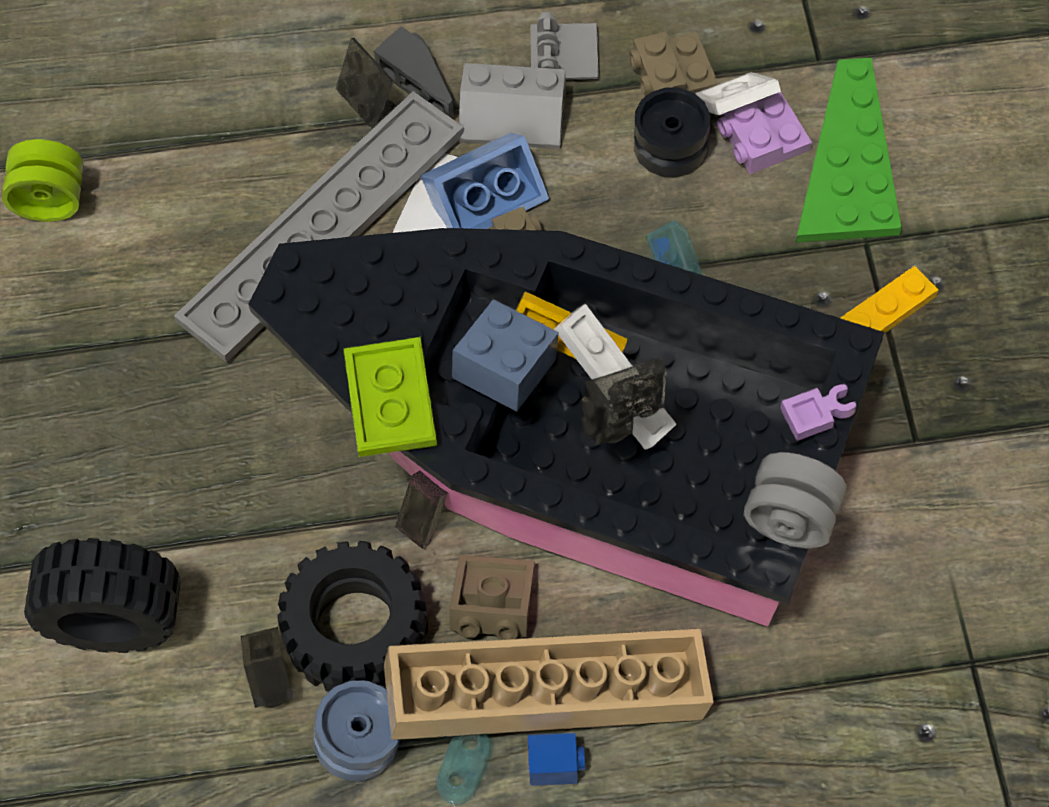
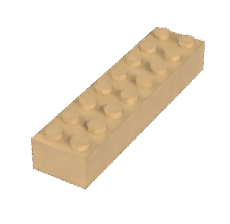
(546, 683)

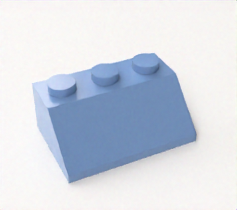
(486, 183)

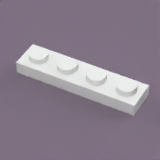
(600, 357)

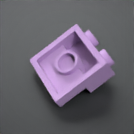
(764, 133)

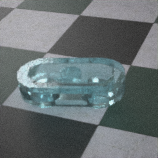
(463, 763)

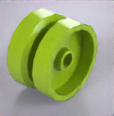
(42, 180)

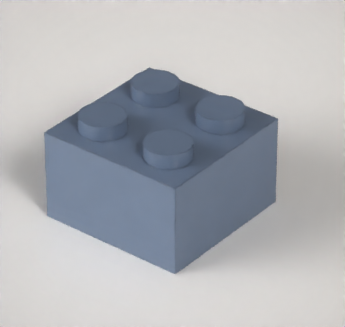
(504, 355)

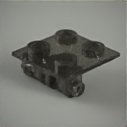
(365, 85)

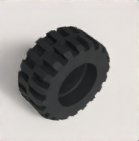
(343, 573)
(102, 595)

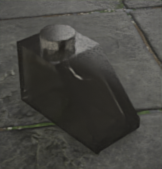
(266, 668)

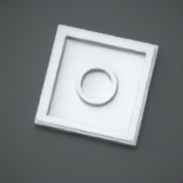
(738, 92)

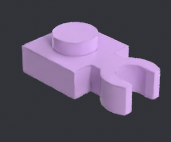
(812, 413)

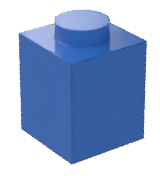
(554, 759)

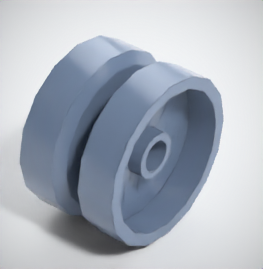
(348, 752)

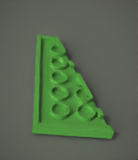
(852, 174)

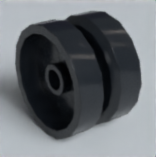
(671, 132)

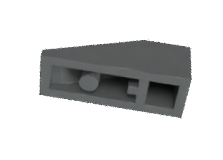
(412, 68)

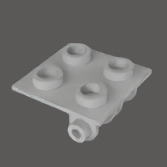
(565, 47)

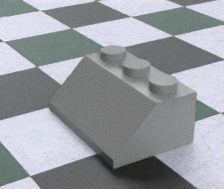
(513, 101)

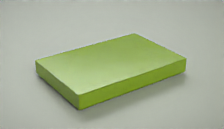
(389, 397)

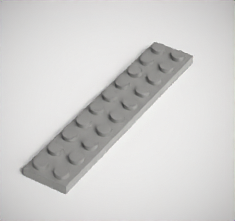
(334, 207)

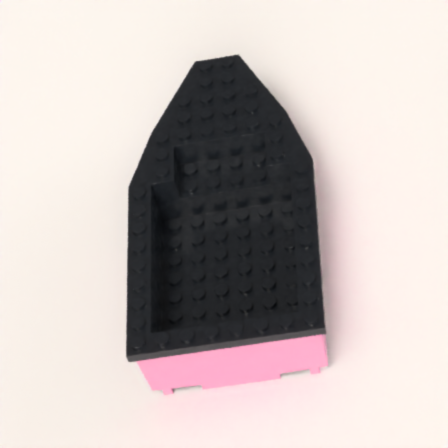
(531, 473)

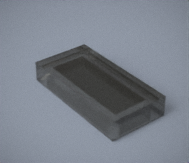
(421, 509)

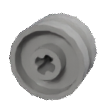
(795, 500)

